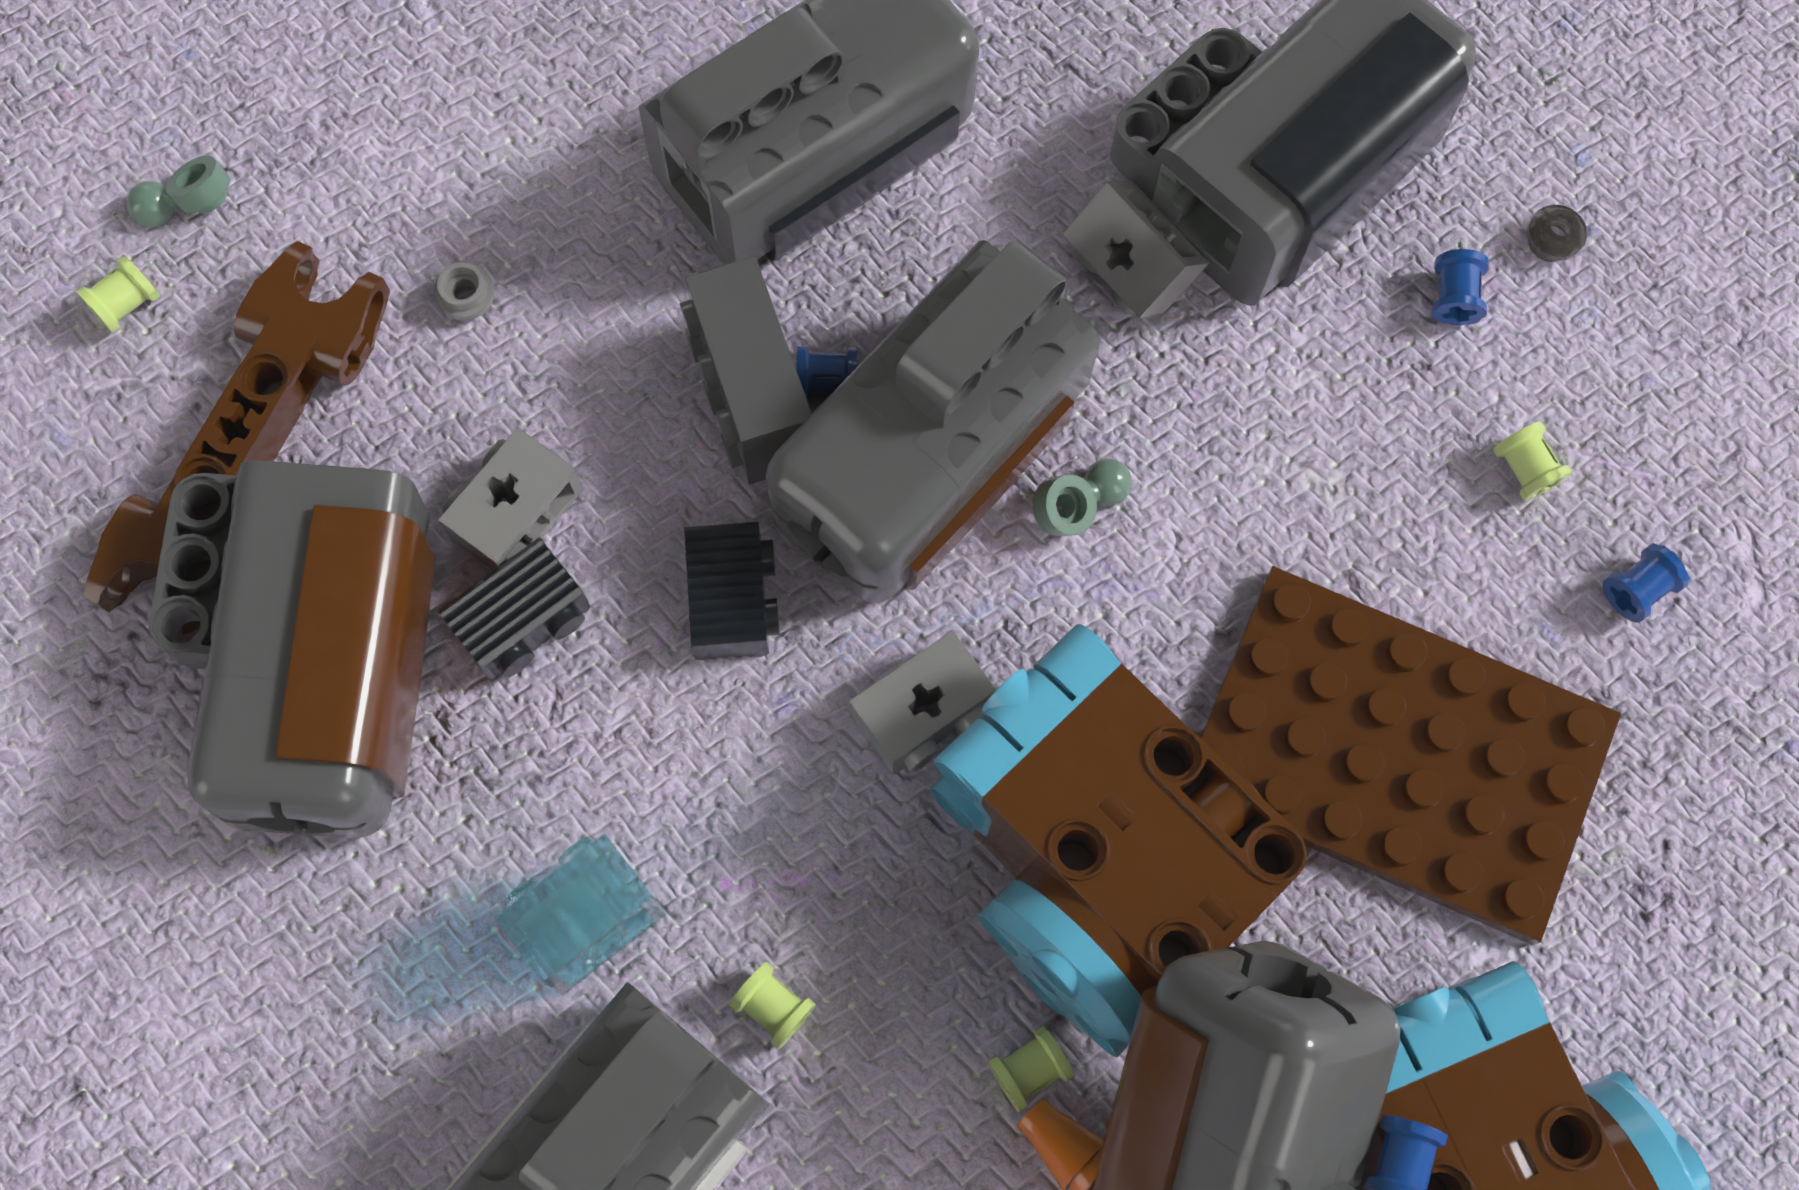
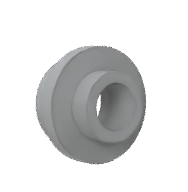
(462, 276)

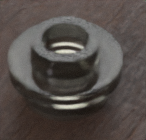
(1548, 244)

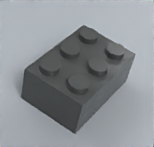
(744, 363)

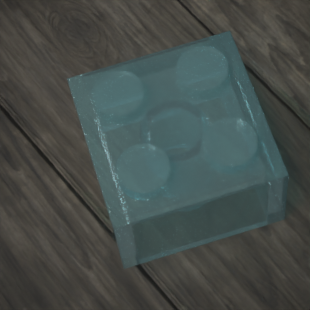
(578, 913)

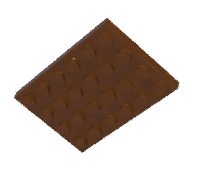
(1411, 753)

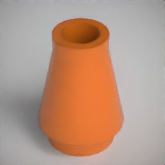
(1063, 1145)

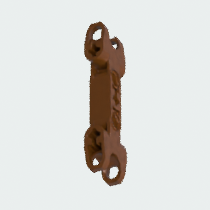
(291, 344)

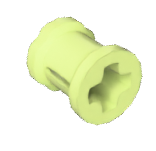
(118, 293)
(1532, 461)
(772, 1005)
(1031, 1068)

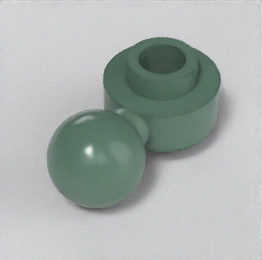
(193, 187)
(1104, 484)

